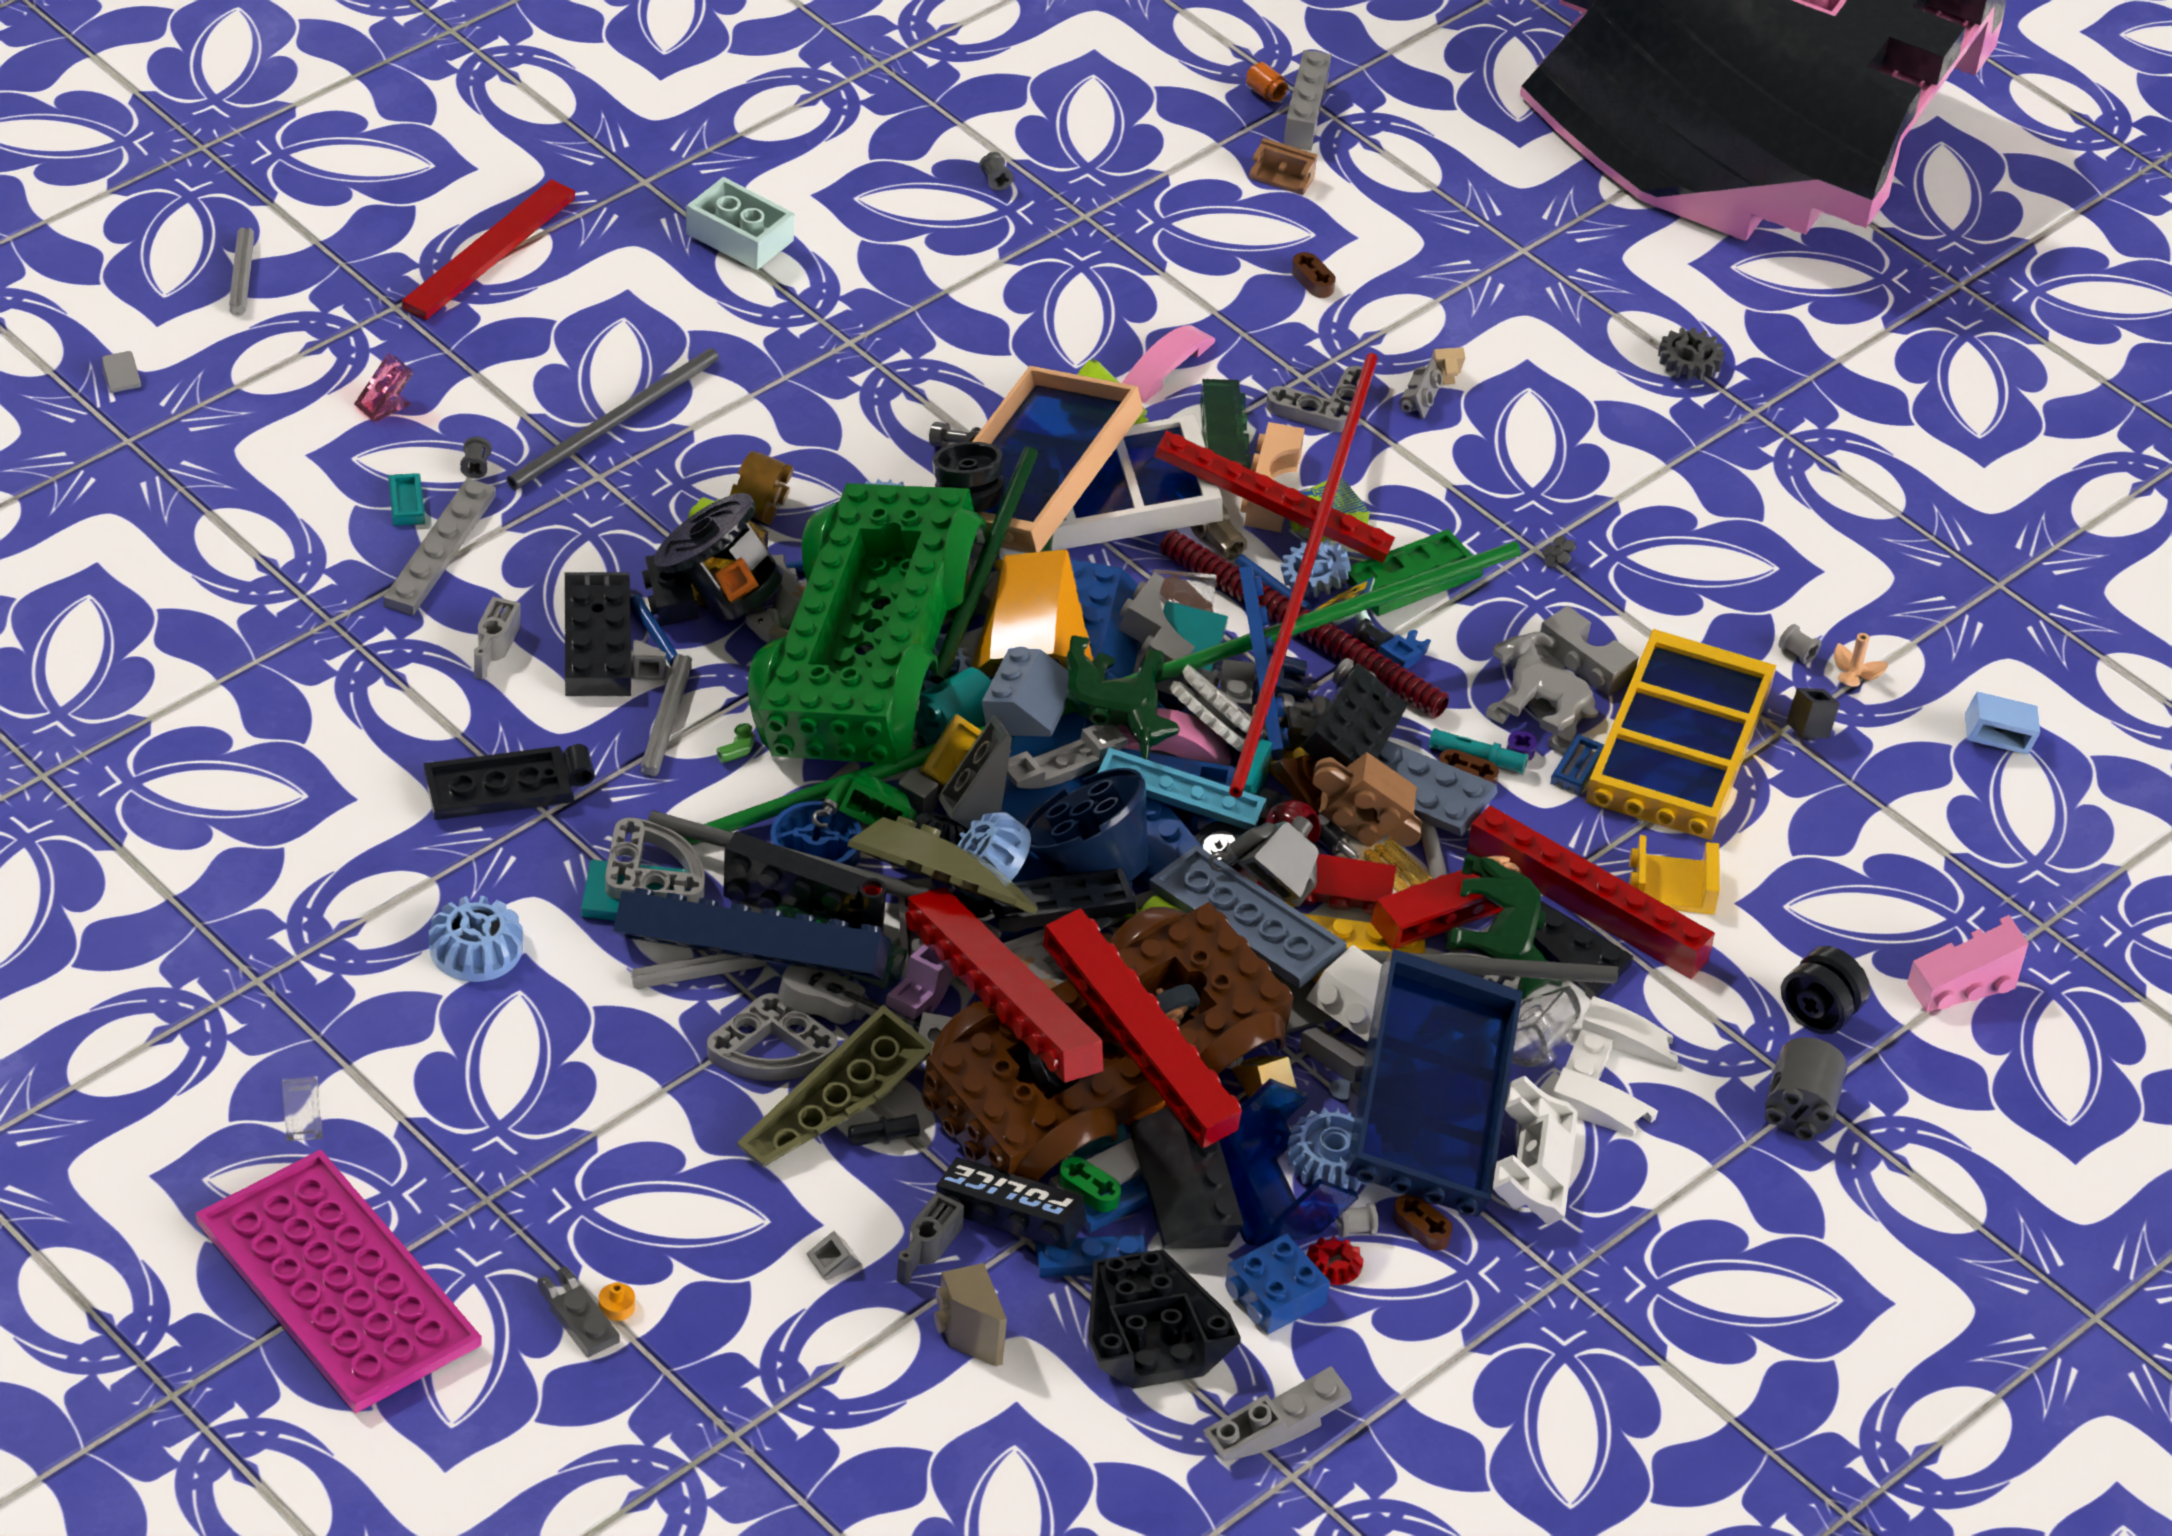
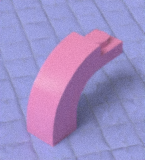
(1192, 742)

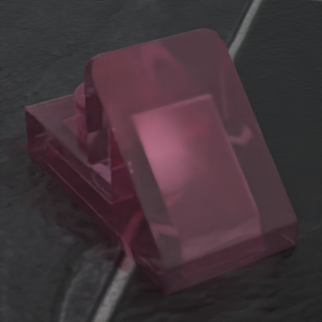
(382, 393)

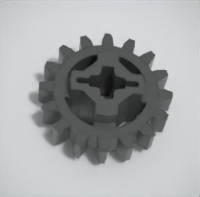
(1691, 353)

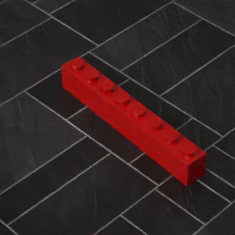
(1594, 893)
(1142, 1028)

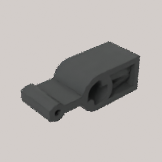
(930, 1235)

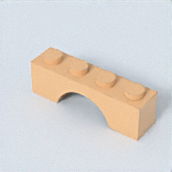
(1279, 454)

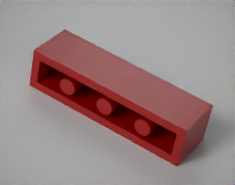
(1350, 883)
(1428, 910)

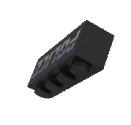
(1014, 1203)

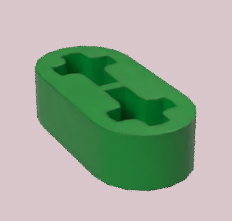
(1090, 1184)

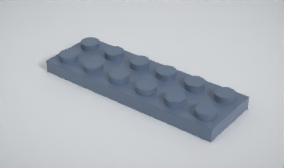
(1275, 931)

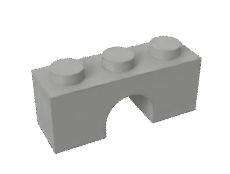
(1602, 666)

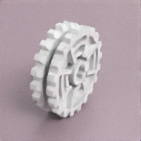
(1214, 707)

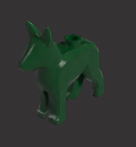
(1118, 700)
(1514, 927)

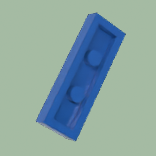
(1082, 1252)

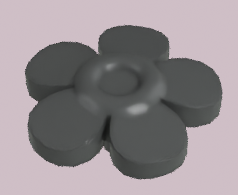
(1558, 552)

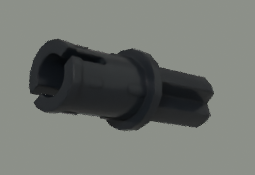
(884, 1130)

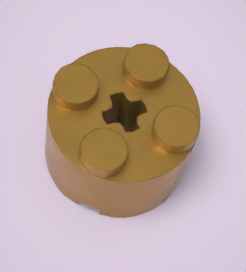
(765, 482)

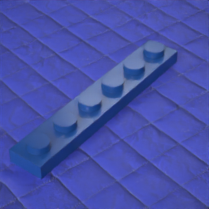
(1263, 648)

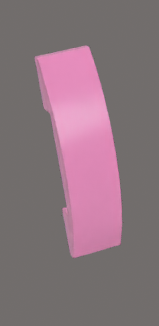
(1165, 357)

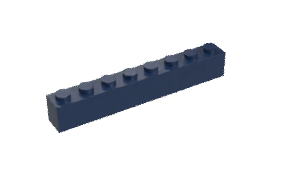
(753, 934)

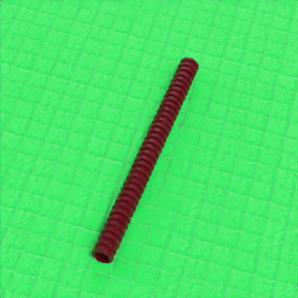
(1325, 637)

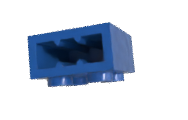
(1277, 1284)

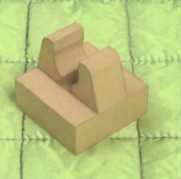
(1449, 362)

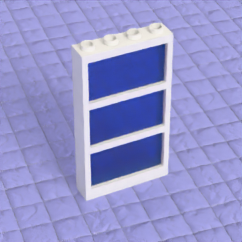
(1139, 492)

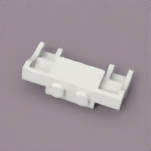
(1544, 1153)

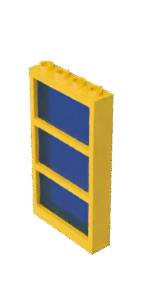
(1681, 734)

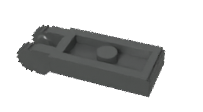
(579, 1314)

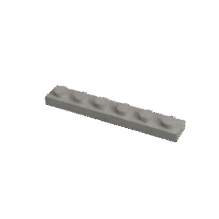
(439, 546)

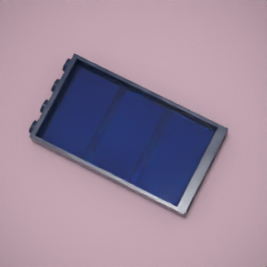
(1434, 1083)

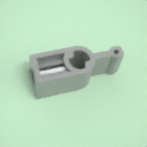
(496, 633)

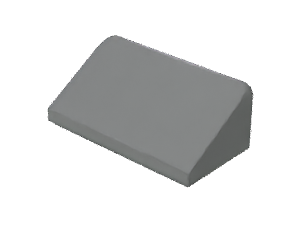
(1333, 1053)

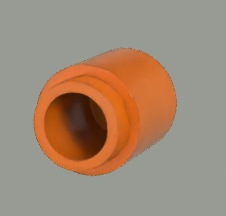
(1266, 82)

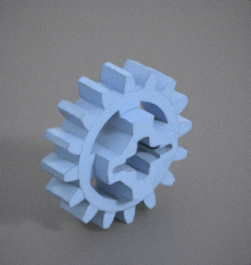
(1328, 569)

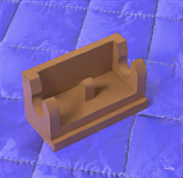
(1283, 166)

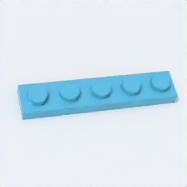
(1190, 791)

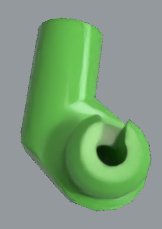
(741, 745)

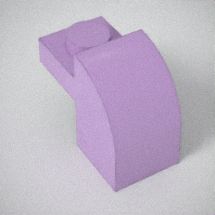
(924, 984)

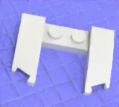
(1602, 1029)

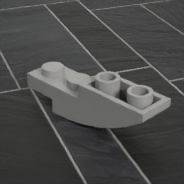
(1280, 1420)

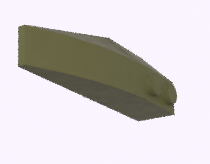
(936, 858)
(845, 1083)

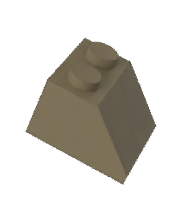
(971, 1313)

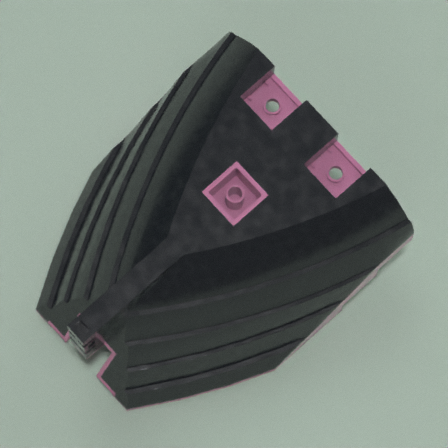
(1755, 101)

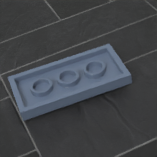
(1444, 793)

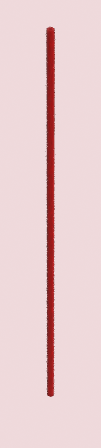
(1302, 579)

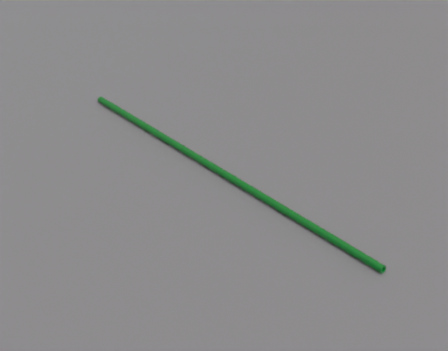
(1170, 669)

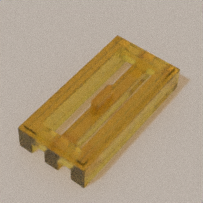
(1406, 866)

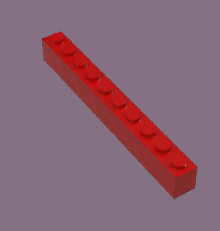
(1005, 984)

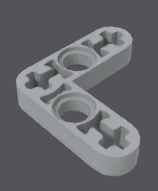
(1281, 401)

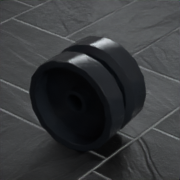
(973, 467)
(1825, 990)

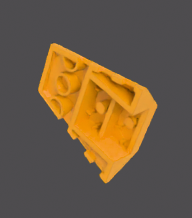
(1032, 608)

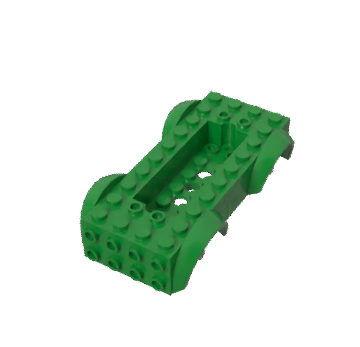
(875, 544)

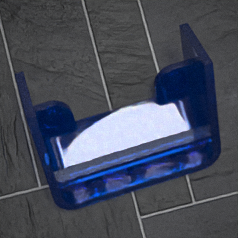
(1258, 1180)

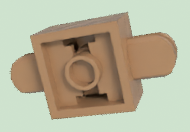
(1368, 800)

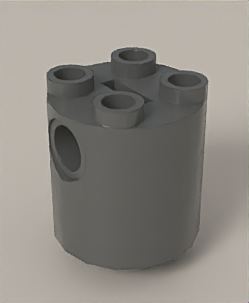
(1806, 1087)

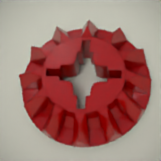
(1342, 1270)

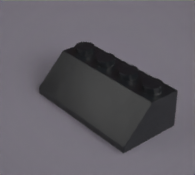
(1185, 1184)

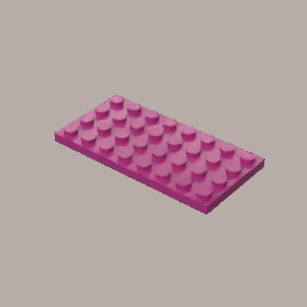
(338, 1280)

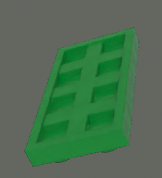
(1410, 561)

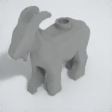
(1543, 688)

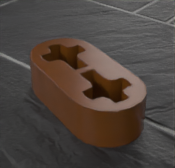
(1313, 274)
(1470, 764)
(1422, 1222)

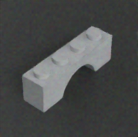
(1306, 99)

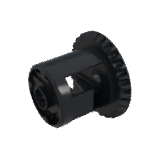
(722, 533)

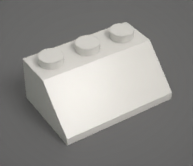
(1349, 990)

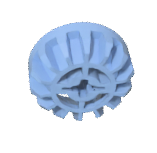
(998, 841)
(476, 953)

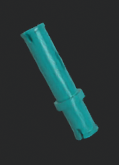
(1499, 756)

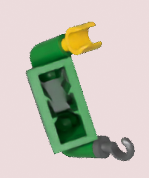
(865, 800)

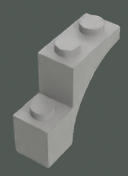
(1148, 624)

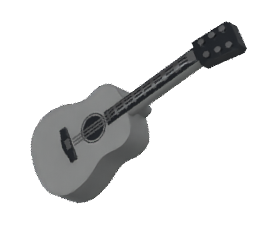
(828, 996)

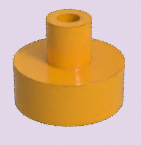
(617, 1301)

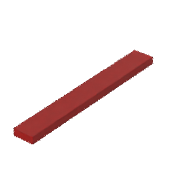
(488, 249)

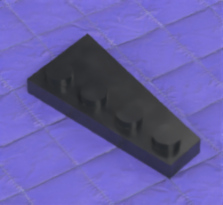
(1571, 942)

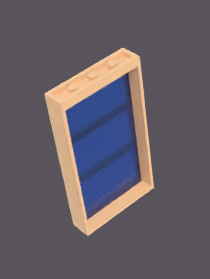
(1073, 427)

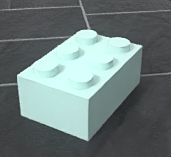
(740, 223)

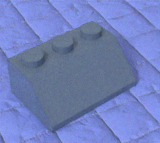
(1027, 693)

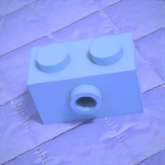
(2002, 723)

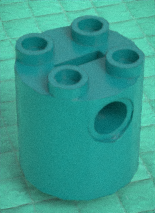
(955, 695)

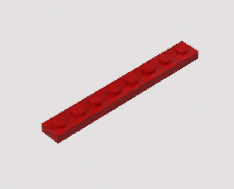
(1272, 495)

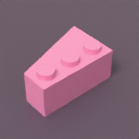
(1971, 970)

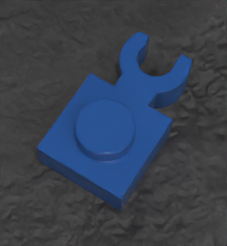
(1405, 651)

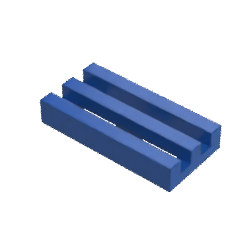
(1569, 780)

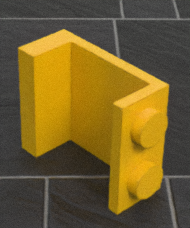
(1678, 882)

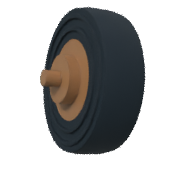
(1178, 1001)

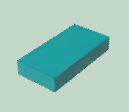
(406, 499)

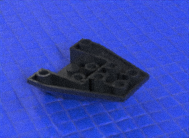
(1155, 1321)

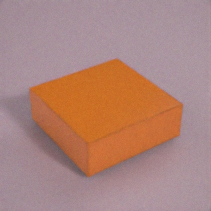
(736, 580)

